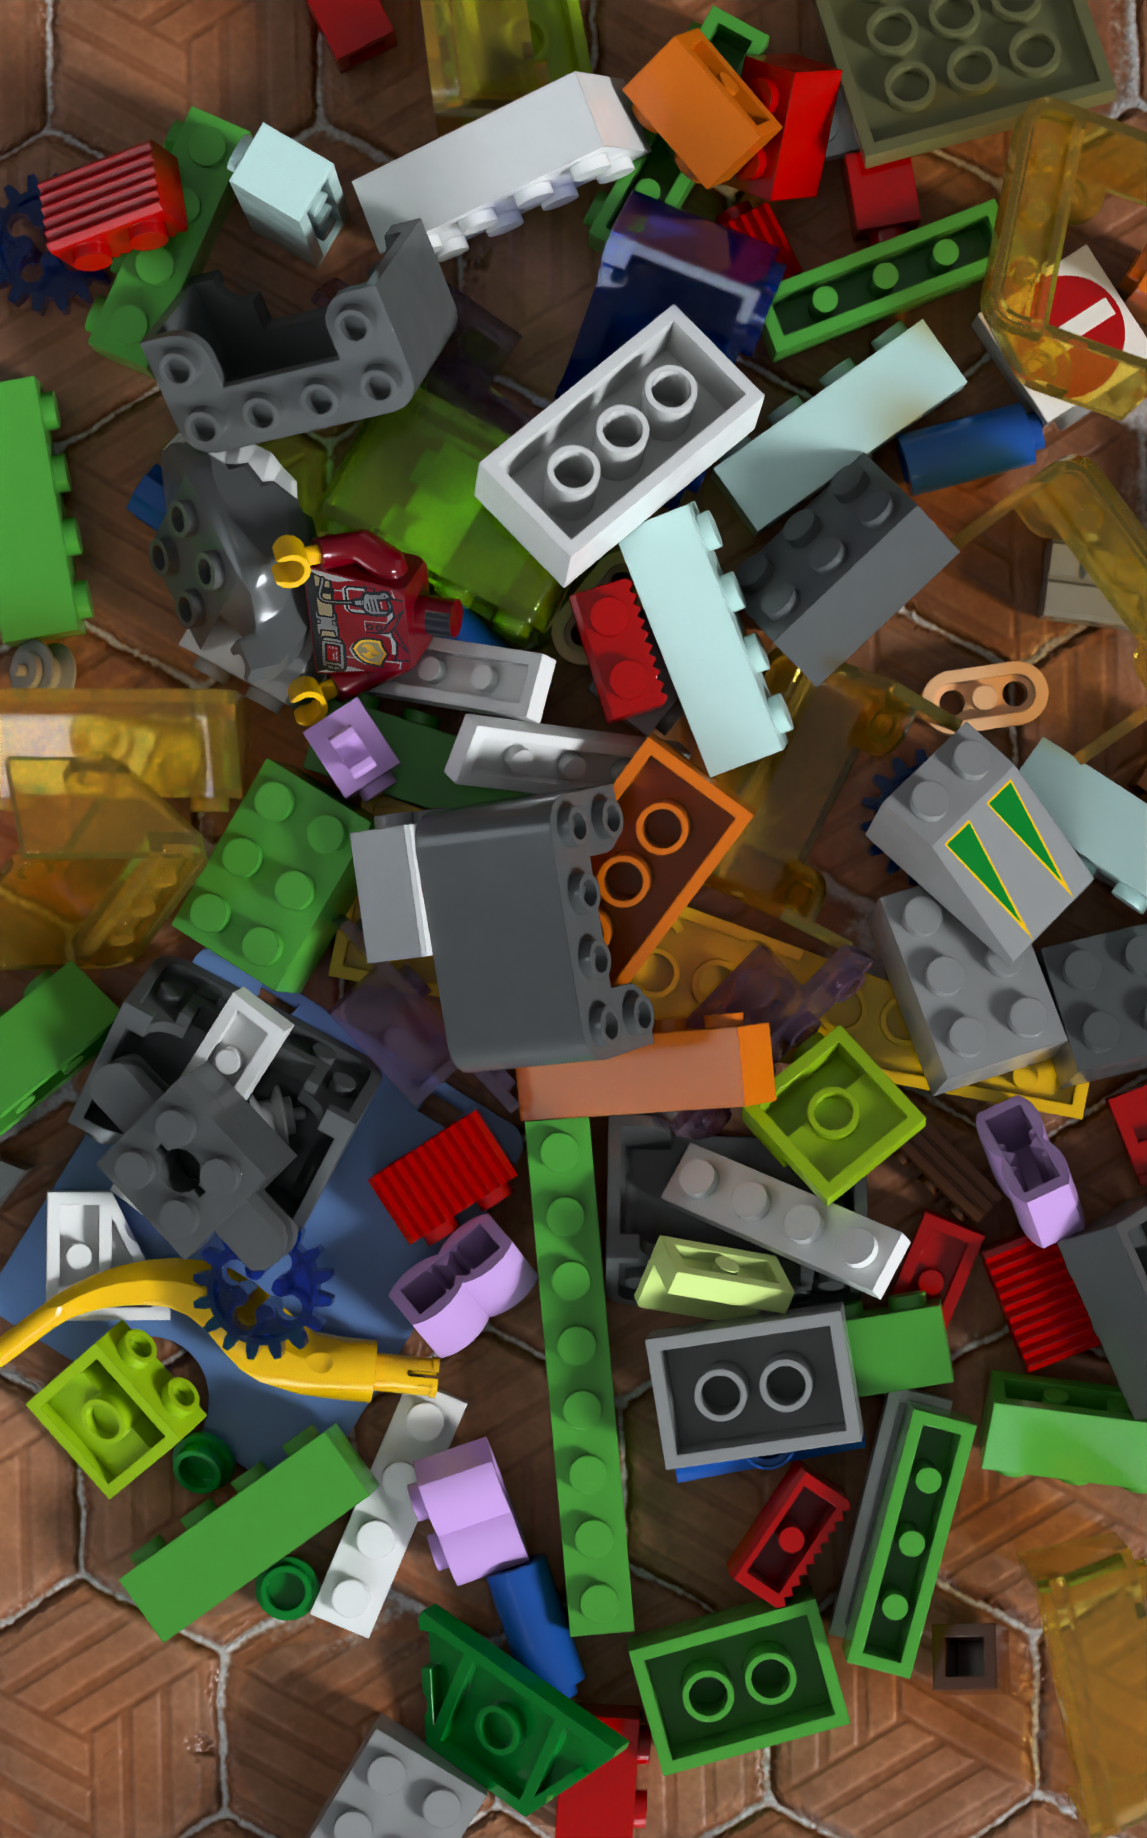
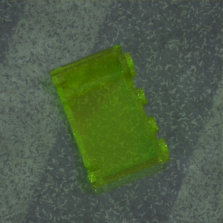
(415, 486)

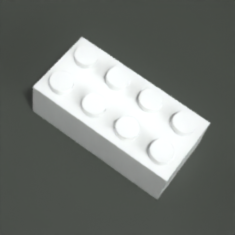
(507, 164)
(618, 445)

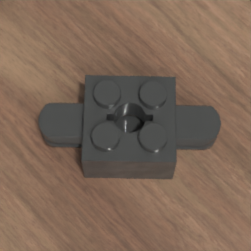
(215, 1140)

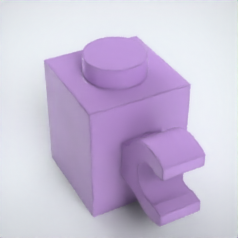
(354, 751)

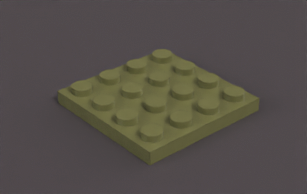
(957, 68)

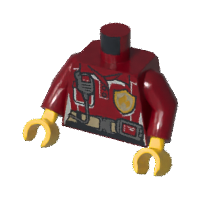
(365, 613)

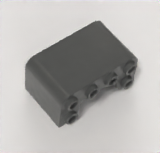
(256, 379)
(523, 931)

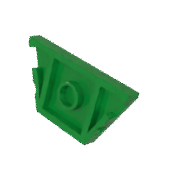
(504, 1719)

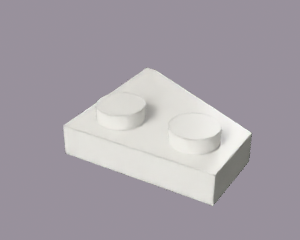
(85, 1238)

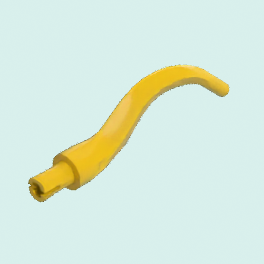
(323, 1368)

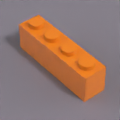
(681, 1071)

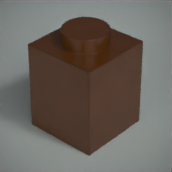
(970, 1659)

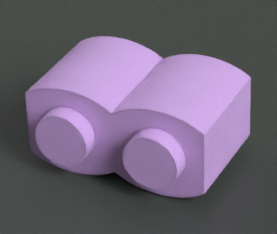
(1030, 1171)
(464, 1285)
(469, 1511)

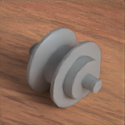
(43, 666)
(279, 1113)

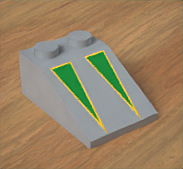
(981, 844)

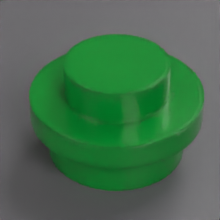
(203, 1462)
(287, 1588)

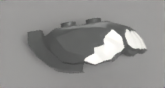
(220, 553)

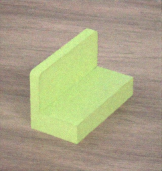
(712, 1281)

